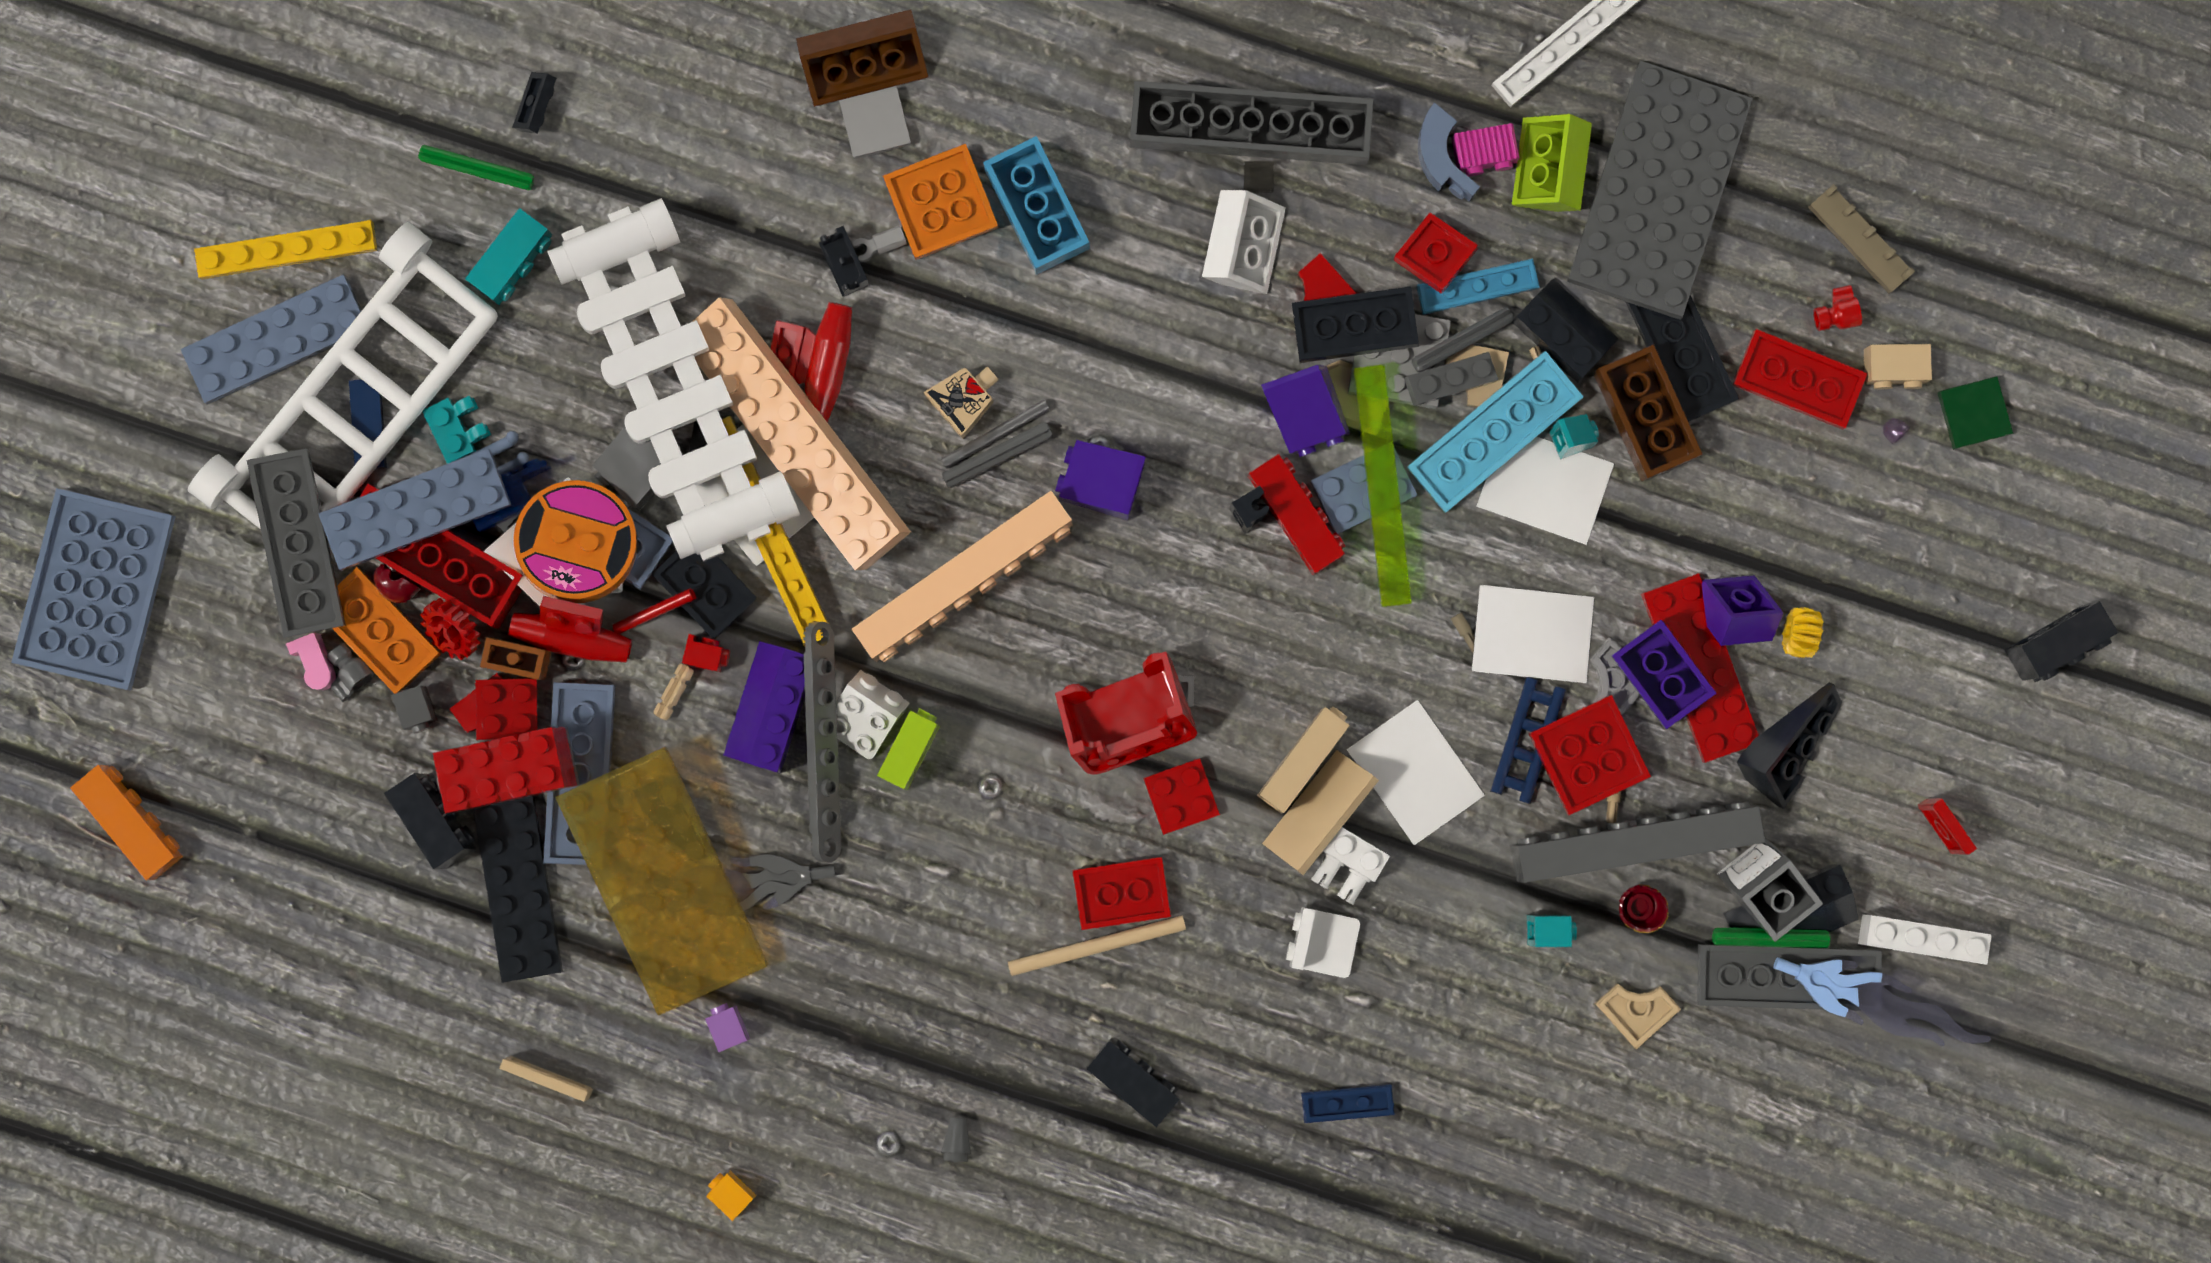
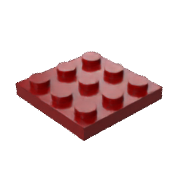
(1589, 755)

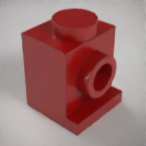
(705, 654)

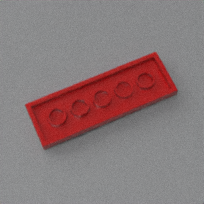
(1724, 720)

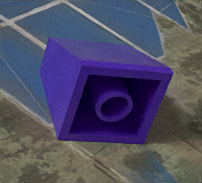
(1307, 410)
(1101, 479)

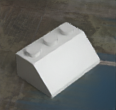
(1243, 241)

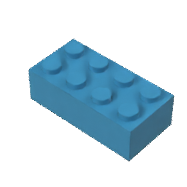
(1036, 205)

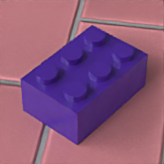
(1663, 674)

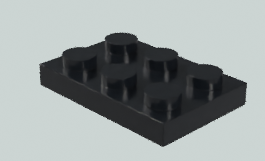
(718, 591)

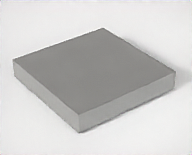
(875, 122)

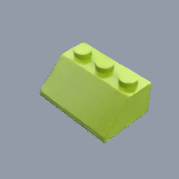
(1552, 163)

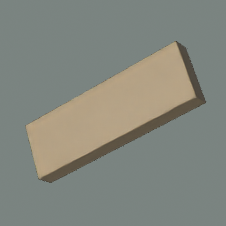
(546, 1078)

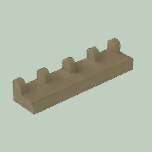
(1861, 239)

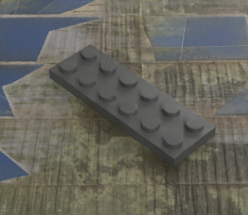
(295, 542)
(1747, 977)

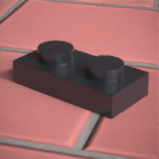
(534, 102)

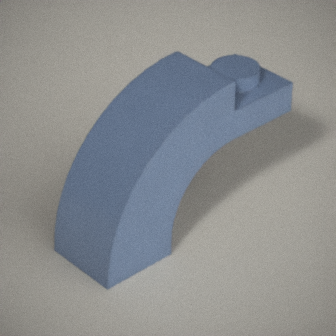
(1435, 158)

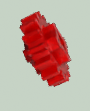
(450, 628)

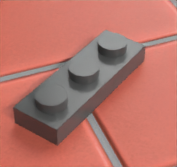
(1451, 379)

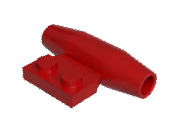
(819, 357)
(570, 631)

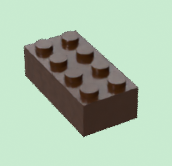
(1647, 413)

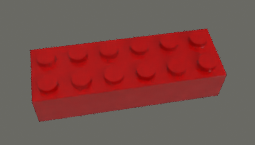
(458, 573)

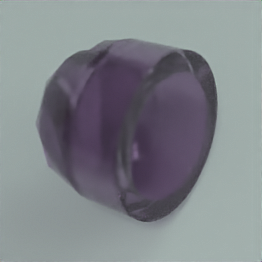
(1895, 430)

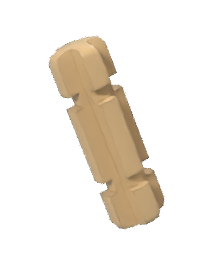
(673, 691)

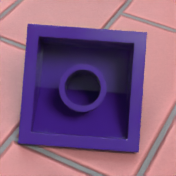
(1740, 610)

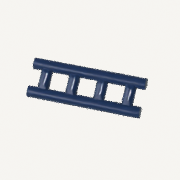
(1511, 750)

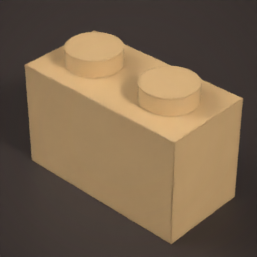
(1897, 365)

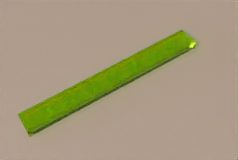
(1382, 485)

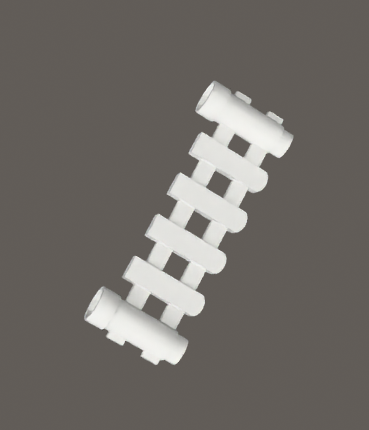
(631, 239)

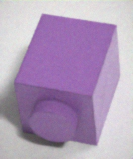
(726, 1027)

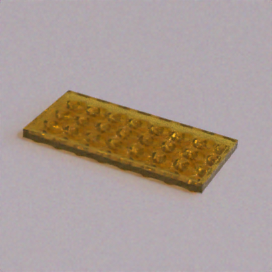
(661, 880)

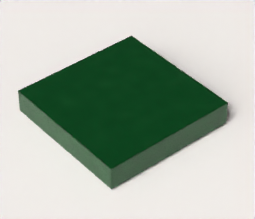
(1975, 412)

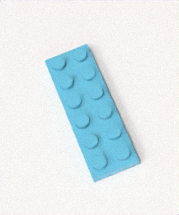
(1495, 431)

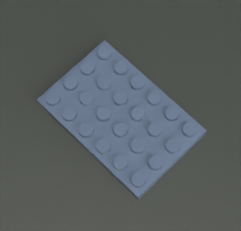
(93, 589)

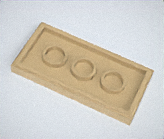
(1320, 812)

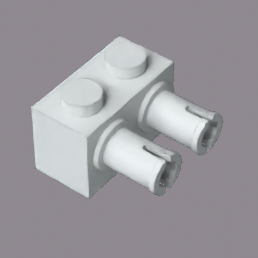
(1355, 853)

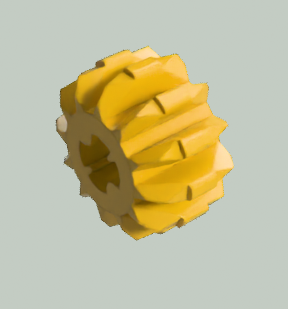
(1802, 632)

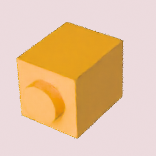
(730, 1194)

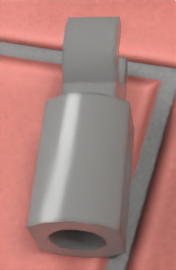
(881, 242)

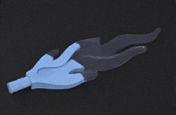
(1876, 1002)

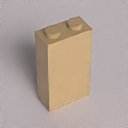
(1304, 759)

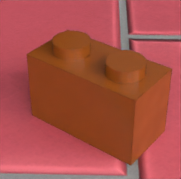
(515, 658)

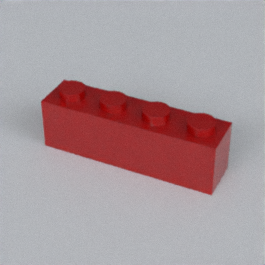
(1296, 514)

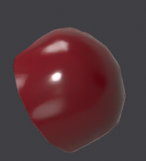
(394, 586)

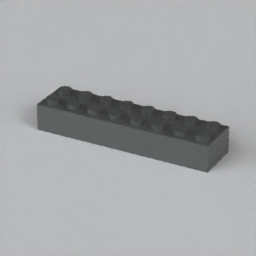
(1251, 123)
(1637, 844)

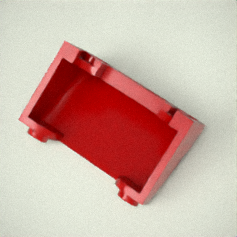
(1126, 717)

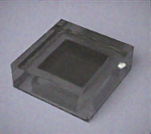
(1258, 177)

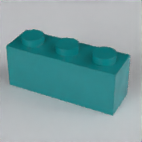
(510, 257)

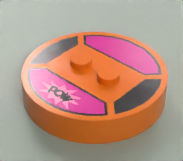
(575, 541)

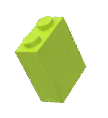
(909, 749)

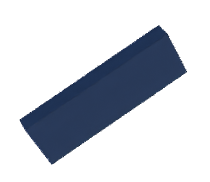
(366, 413)
(1347, 1103)

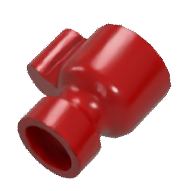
(1844, 311)

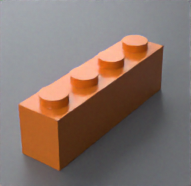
(127, 822)

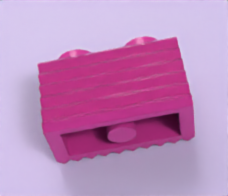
(1485, 149)

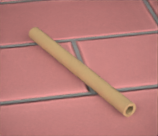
(1096, 945)

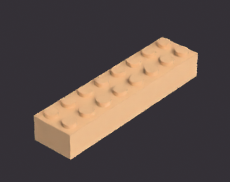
(963, 577)

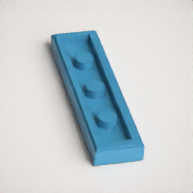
(1480, 287)

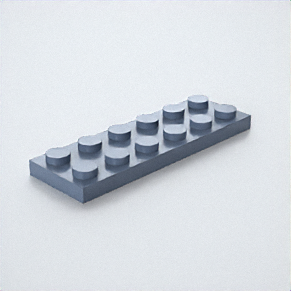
(272, 339)
(414, 509)
(589, 719)

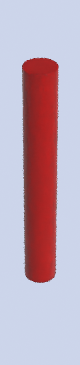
(654, 611)

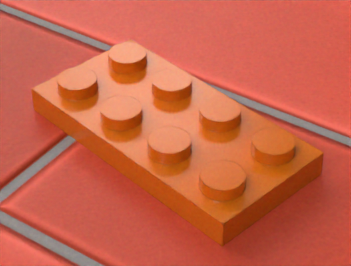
(382, 633)

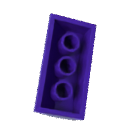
(768, 708)

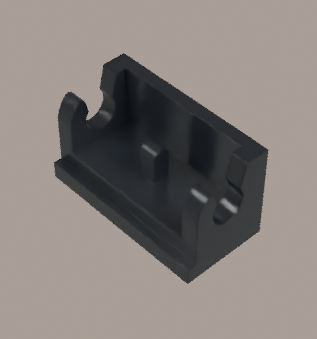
(843, 262)
(1245, 513)

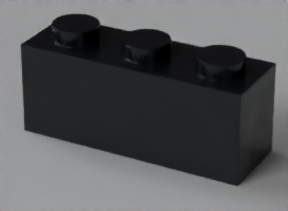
(1134, 1081)

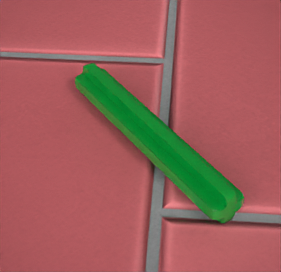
(476, 167)
(1760, 938)

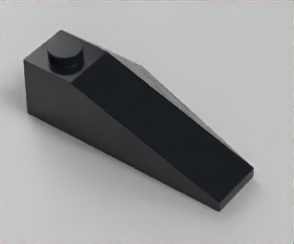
(1780, 753)
(1831, 888)

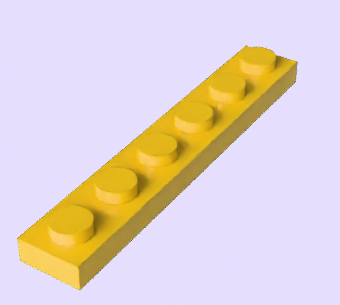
(285, 249)

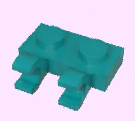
(449, 429)

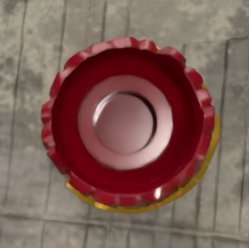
(1643, 908)

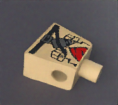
(963, 398)

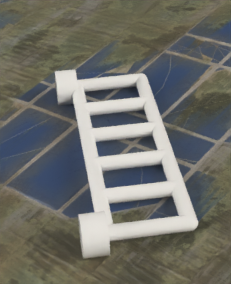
(405, 255)

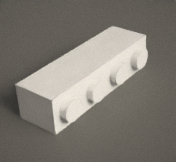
(1924, 939)

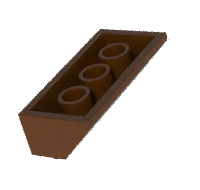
(862, 57)

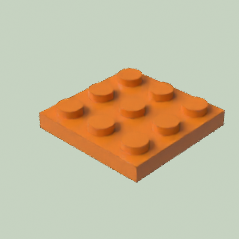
(940, 201)

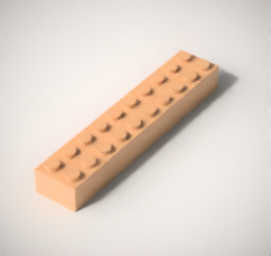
(798, 438)

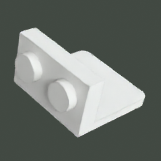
(867, 714)
(1323, 942)

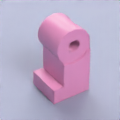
(318, 669)

